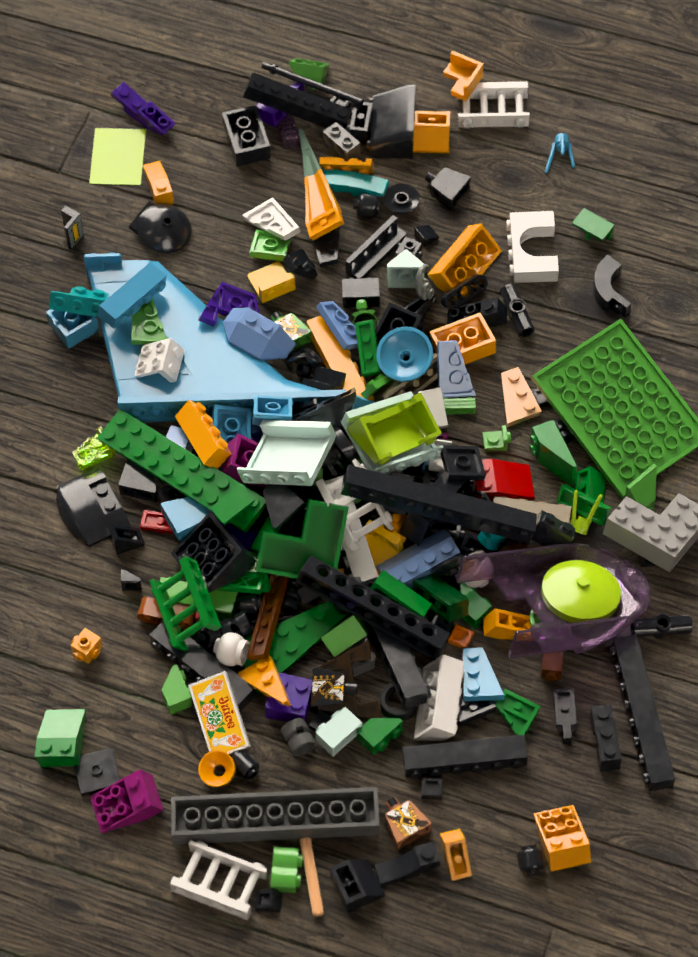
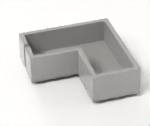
(654, 536)

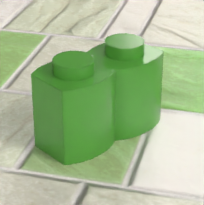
(285, 869)

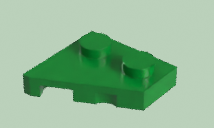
(517, 712)

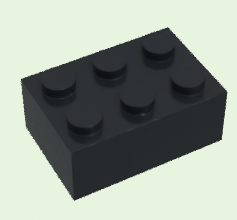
(246, 135)

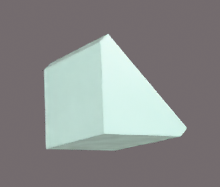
(403, 270)

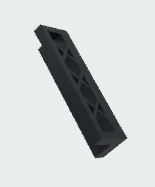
(375, 249)

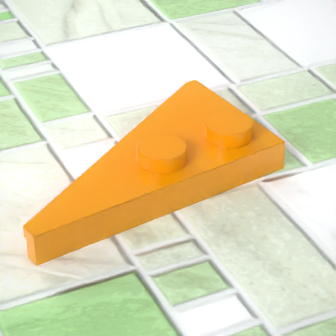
(265, 678)

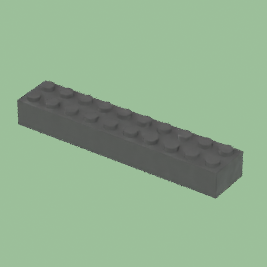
(275, 815)

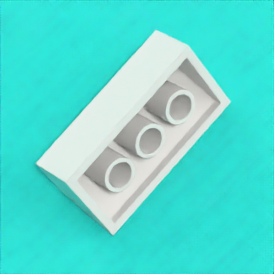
(438, 716)

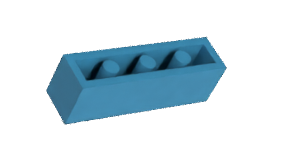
(132, 295)

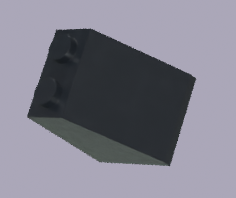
(285, 510)

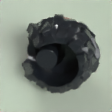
(208, 637)

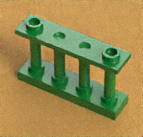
(201, 603)

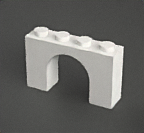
(524, 266)

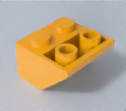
(431, 132)

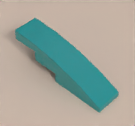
(356, 183)

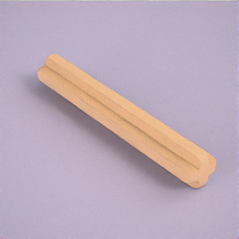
(311, 877)

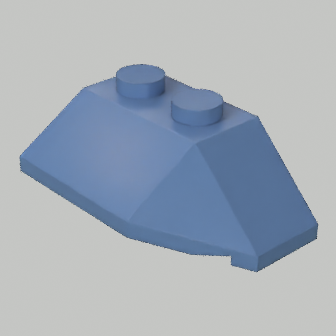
(257, 335)

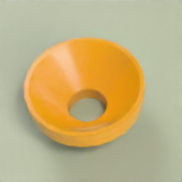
(210, 762)

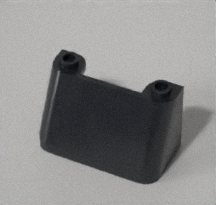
(393, 123)

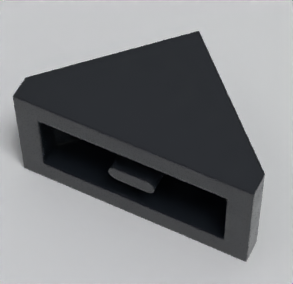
(125, 538)

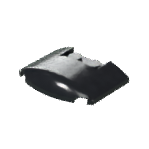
(89, 507)

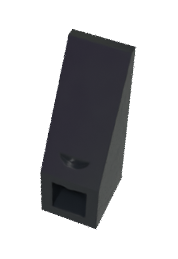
(492, 310)

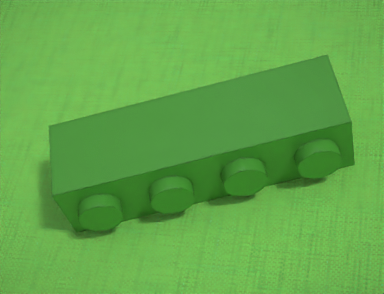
(223, 601)

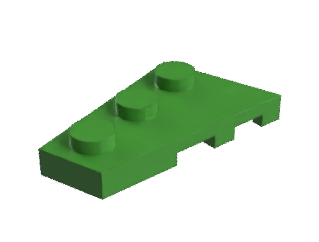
(146, 325)

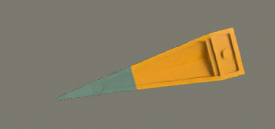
(321, 206)

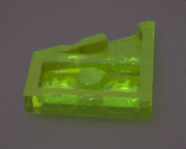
(92, 452)

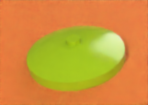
(580, 591)

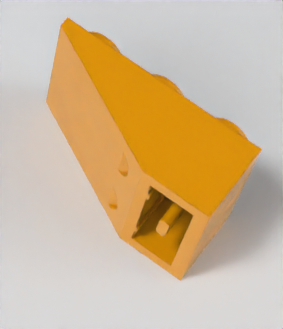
(562, 838)

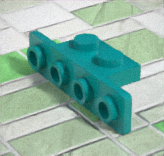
(78, 301)

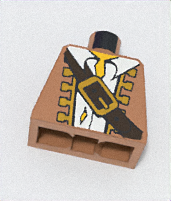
(405, 822)

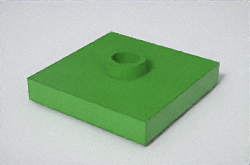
(269, 246)

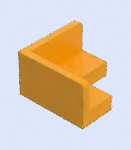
(466, 74)

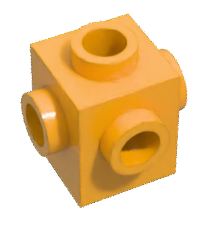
(86, 646)

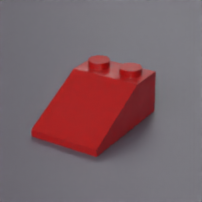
(506, 480)

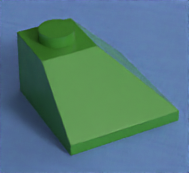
(310, 69)
(644, 488)

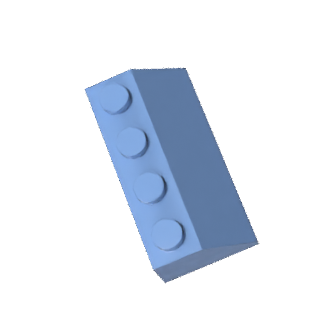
(422, 559)

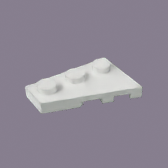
(272, 219)

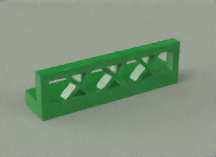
(249, 583)

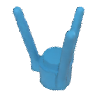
(561, 144)

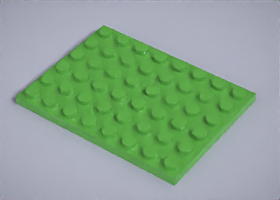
(619, 406)

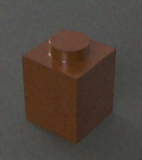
(552, 666)

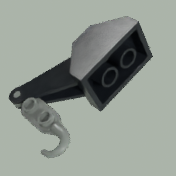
(413, 313)

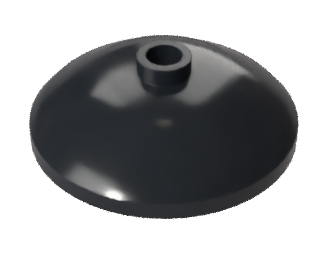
(160, 235)

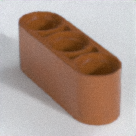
(150, 613)

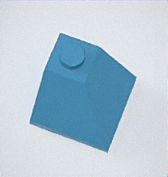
(271, 409)

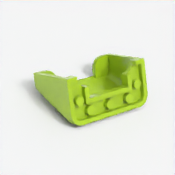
(395, 430)

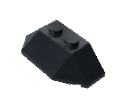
(329, 410)

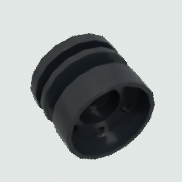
(340, 451)

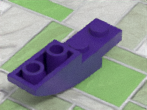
(141, 111)

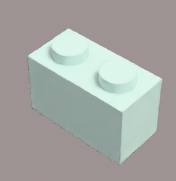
(338, 731)

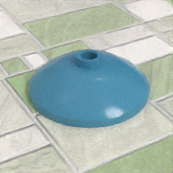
(402, 343)

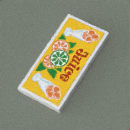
(219, 714)

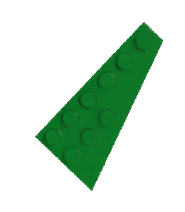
(299, 634)

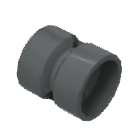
(298, 737)

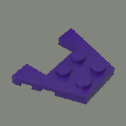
(224, 300)

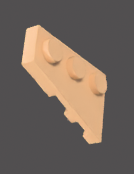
(518, 398)

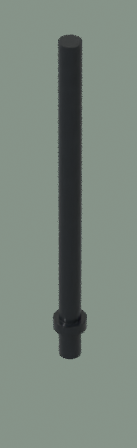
(274, 69)

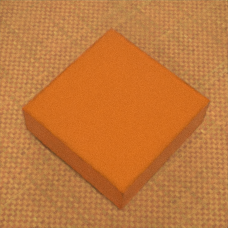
(460, 637)

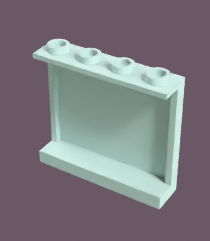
(289, 453)
(400, 462)

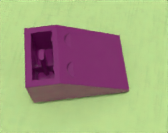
(127, 801)

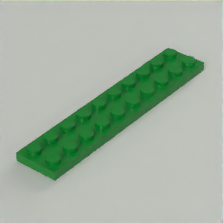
(175, 466)

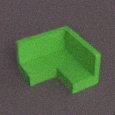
(345, 635)

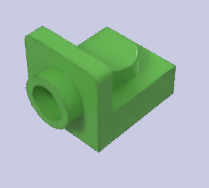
(496, 440)

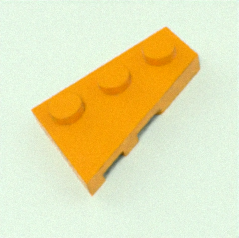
(352, 164)

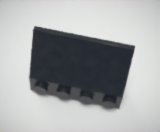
(217, 552)

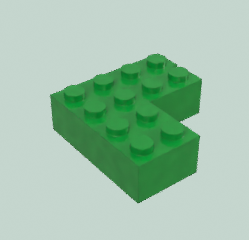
(320, 537)

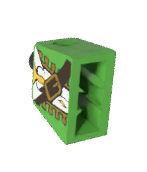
(294, 328)

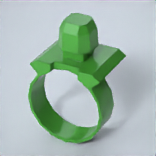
(361, 306)

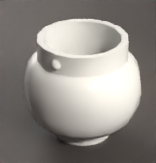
(231, 649)

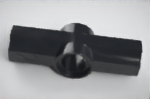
(514, 302)
(672, 626)

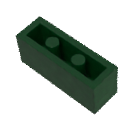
(443, 598)

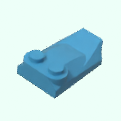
(231, 422)

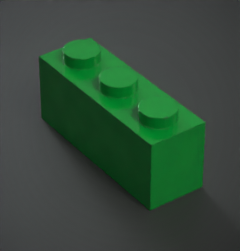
(400, 594)

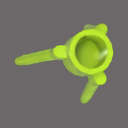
(582, 524)

